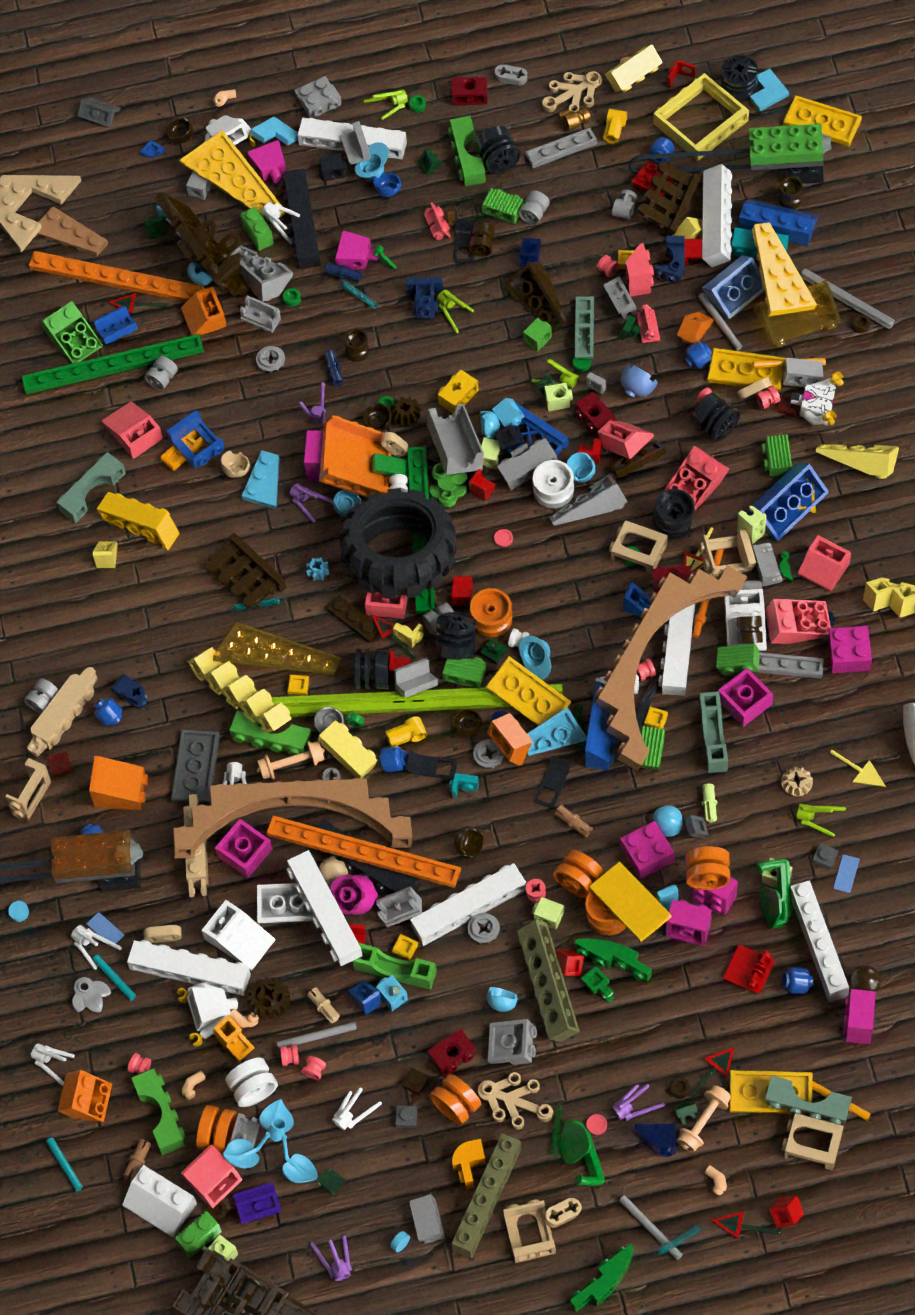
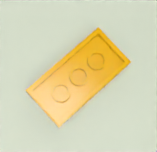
(835, 122)
(736, 369)
(527, 692)
(630, 901)
(750, 1089)

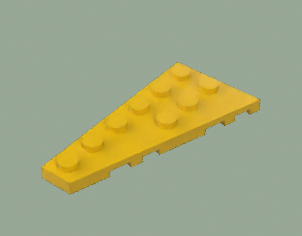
(228, 170)
(779, 276)

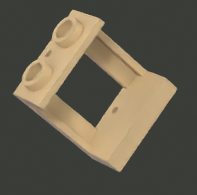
(740, 541)
(650, 562)
(38, 775)
(794, 1149)
(533, 1251)

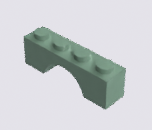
(105, 471)
(713, 732)
(833, 1108)

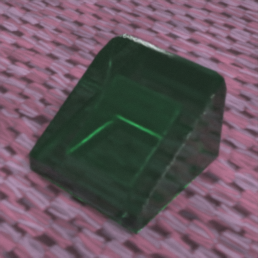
(545, 381)
(331, 1181)

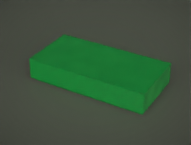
(389, 465)

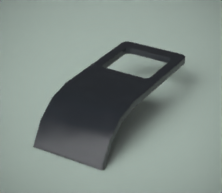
(463, 237)
(427, 765)
(554, 779)

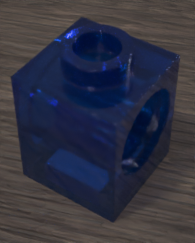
(530, 251)

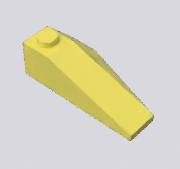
(874, 461)

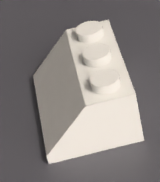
(281, 904)
(159, 1201)

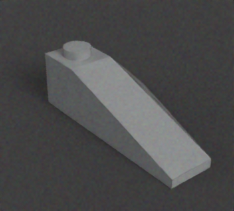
(262, 275)
(602, 498)

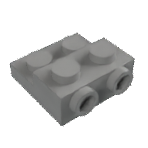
(318, 97)
(511, 1042)

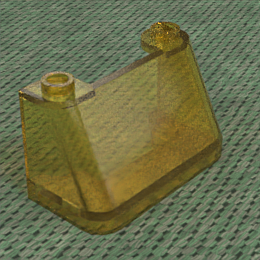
(793, 325)

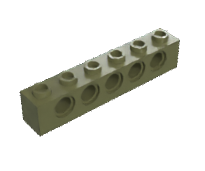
(548, 981)
(486, 1196)

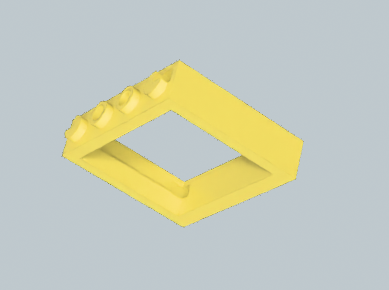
(708, 143)

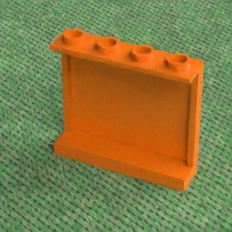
(348, 457)

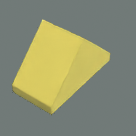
(690, 228)
(105, 554)

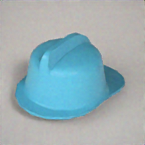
(375, 166)
(536, 656)

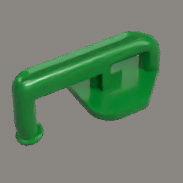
(773, 902)
(574, 1145)

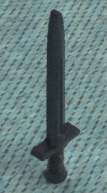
(647, 699)

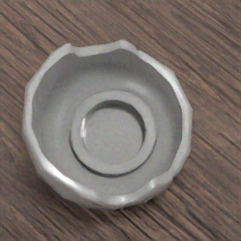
(326, 717)

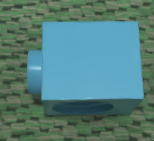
(508, 412)
(391, 1001)

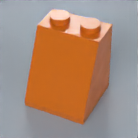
(117, 784)

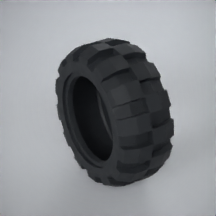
(398, 512)

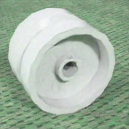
(553, 484)
(251, 1082)

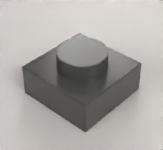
(696, 826)
(825, 856)
(406, 1116)

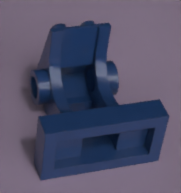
(675, 270)
(425, 290)

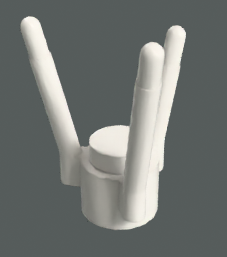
(272, 213)
(234, 773)
(84, 936)
(44, 1054)
(343, 1117)

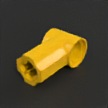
(615, 121)
(411, 730)

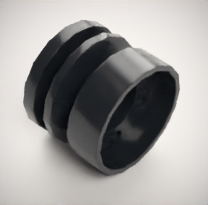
(739, 77)
(497, 149)
(715, 417)
(673, 513)
(455, 635)
(372, 669)

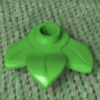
(447, 482)
(448, 499)

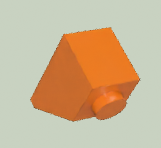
(694, 327)

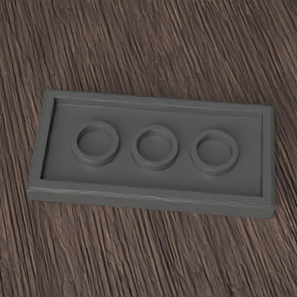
(195, 765)

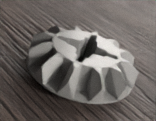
(264, 355)
(480, 752)
(482, 920)

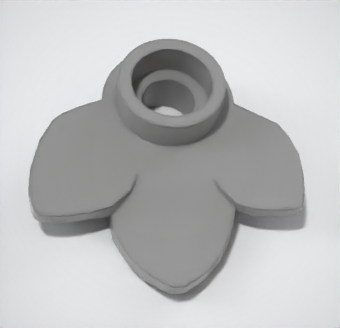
(91, 997)

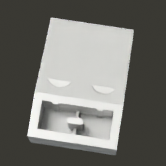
(744, 604)
(237, 935)

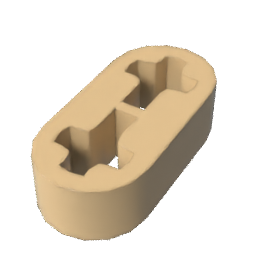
(754, 388)
(394, 444)
(162, 933)
(564, 1216)

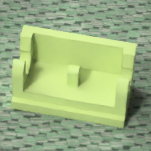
(754, 524)

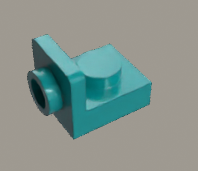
(464, 782)

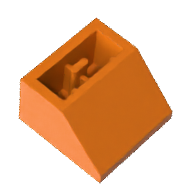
(204, 312)
(510, 738)
(84, 1096)

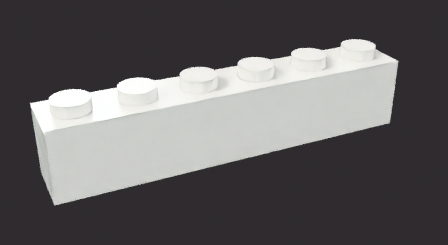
(327, 136)
(717, 215)
(677, 652)
(465, 905)
(324, 908)
(819, 941)
(188, 967)

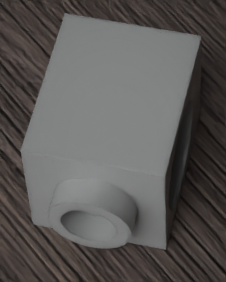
(198, 186)

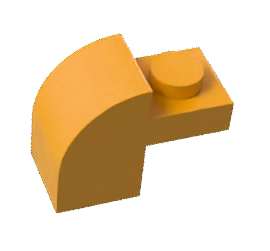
(230, 1037)
(468, 1156)

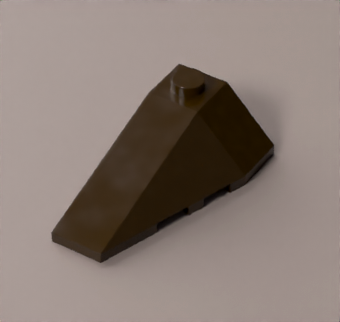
(535, 291)

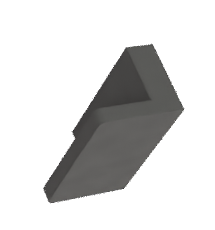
(97, 111)

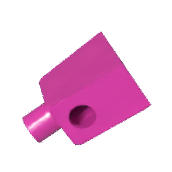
(268, 161)
(354, 251)

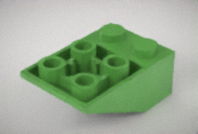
(71, 333)

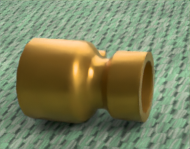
(572, 119)

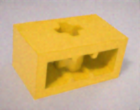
(457, 391)

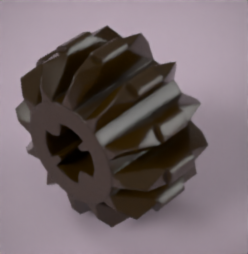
(405, 411)

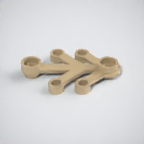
(590, 81)
(512, 1099)

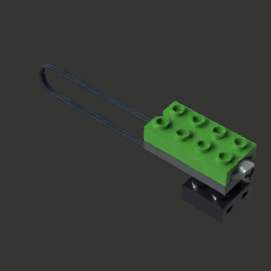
(790, 147)

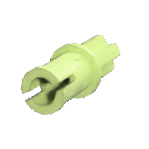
(709, 803)

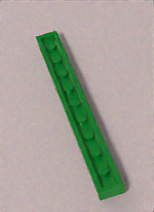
(111, 364)
(419, 481)

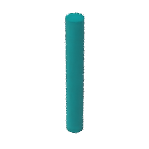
(114, 977)
(64, 1164)

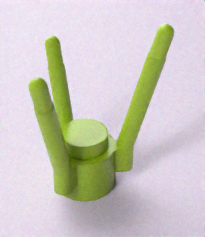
(397, 98)
(448, 300)
(566, 377)
(807, 813)

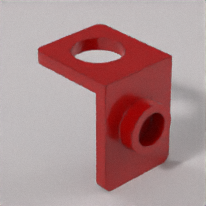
(678, 68)

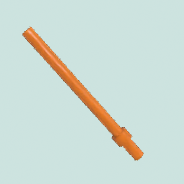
(700, 618)

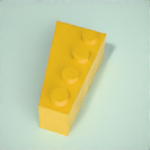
(139, 518)

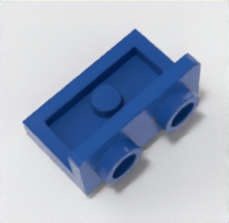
(115, 325)

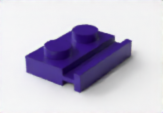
(257, 1203)

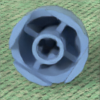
(637, 382)

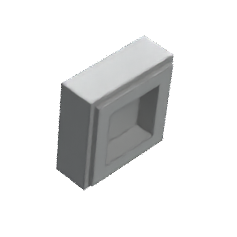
(596, 383)

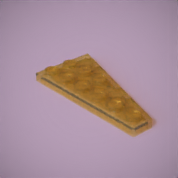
(260, 648)

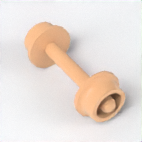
(315, 752)
(718, 1098)

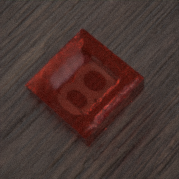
(787, 408)
(60, 763)

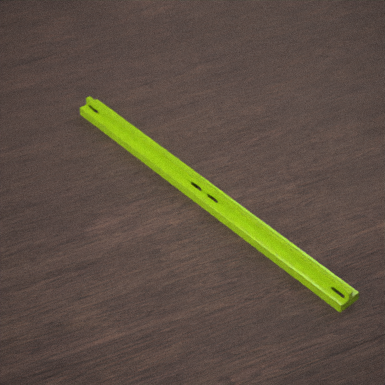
(383, 701)

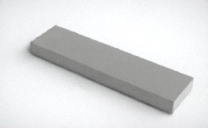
(561, 147)
(790, 665)

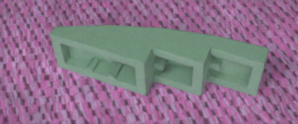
(584, 328)

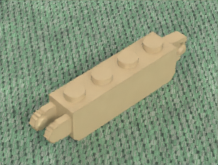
(61, 711)
(196, 867)

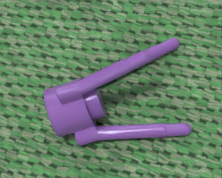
(317, 413)
(302, 493)
(623, 1107)
(340, 1269)

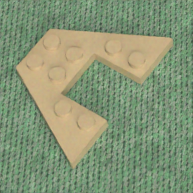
(16, 189)

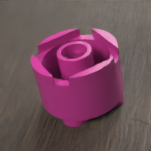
(354, 894)

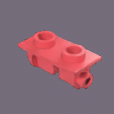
(441, 227)
(648, 324)

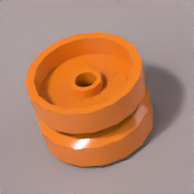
(492, 611)
(707, 868)
(577, 873)
(601, 918)
(455, 1099)
(215, 1128)

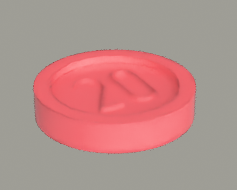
(503, 538)
(596, 1124)

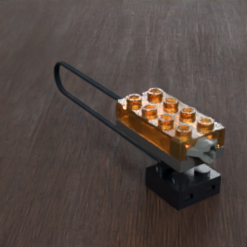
(102, 856)

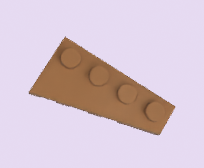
(68, 231)

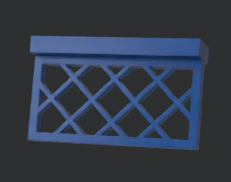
(542, 428)

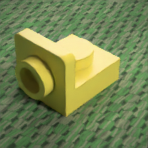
(408, 636)

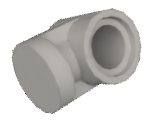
(624, 205)

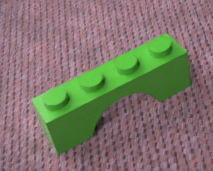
(471, 167)
(290, 741)
(413, 972)
(149, 1090)

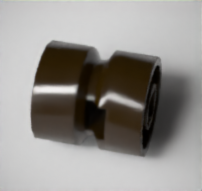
(790, 192)
(481, 239)
(356, 345)
(749, 629)

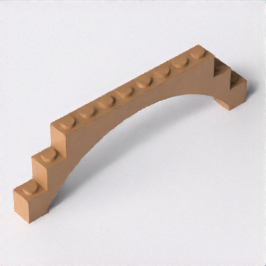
(618, 692)
(338, 795)

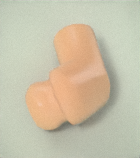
(223, 96)
(244, 1021)
(189, 1084)
(719, 1180)

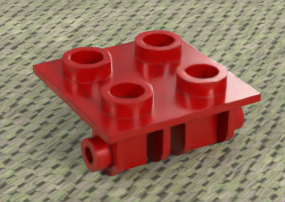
(644, 176)
(749, 969)

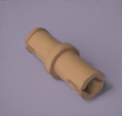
(573, 821)
(137, 1159)

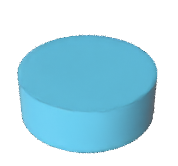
(18, 911)
(400, 1241)

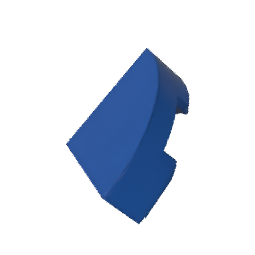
(152, 150)

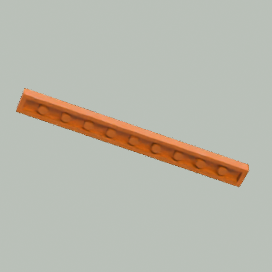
(113, 277)
(364, 851)

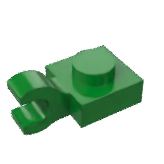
(598, 982)

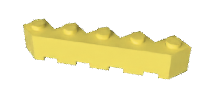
(882, 594)
(239, 691)

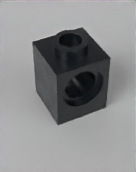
(332, 166)
(509, 437)

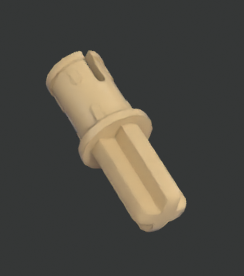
(323, 1005)

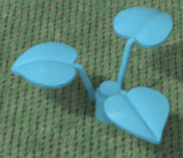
(277, 1122)

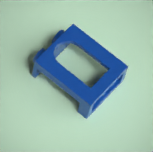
(186, 426)

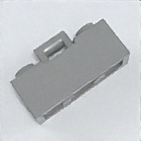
(521, 468)

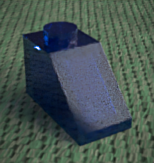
(658, 1137)

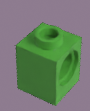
(537, 334)

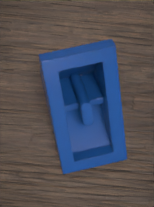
(635, 600)
(365, 996)

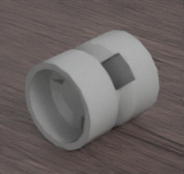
(534, 207)
(160, 373)
(430, 618)
(43, 694)

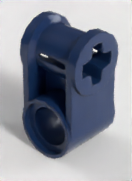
(130, 691)

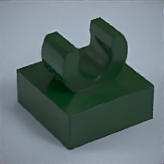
(429, 161)
(154, 226)
(628, 328)
(493, 651)
(685, 1109)

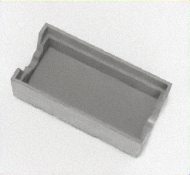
(455, 441)

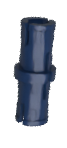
(343, 272)
(333, 368)

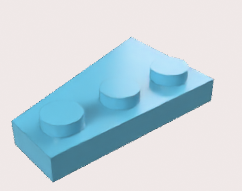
(263, 482)
(556, 733)

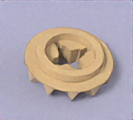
(791, 787)

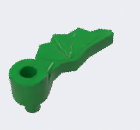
(385, 260)
(784, 566)

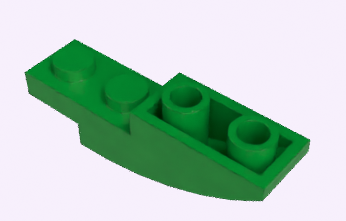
(606, 953)
(611, 1274)

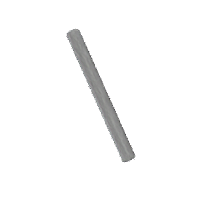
(850, 300)

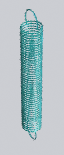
(358, 294)
(272, 600)
(682, 1235)

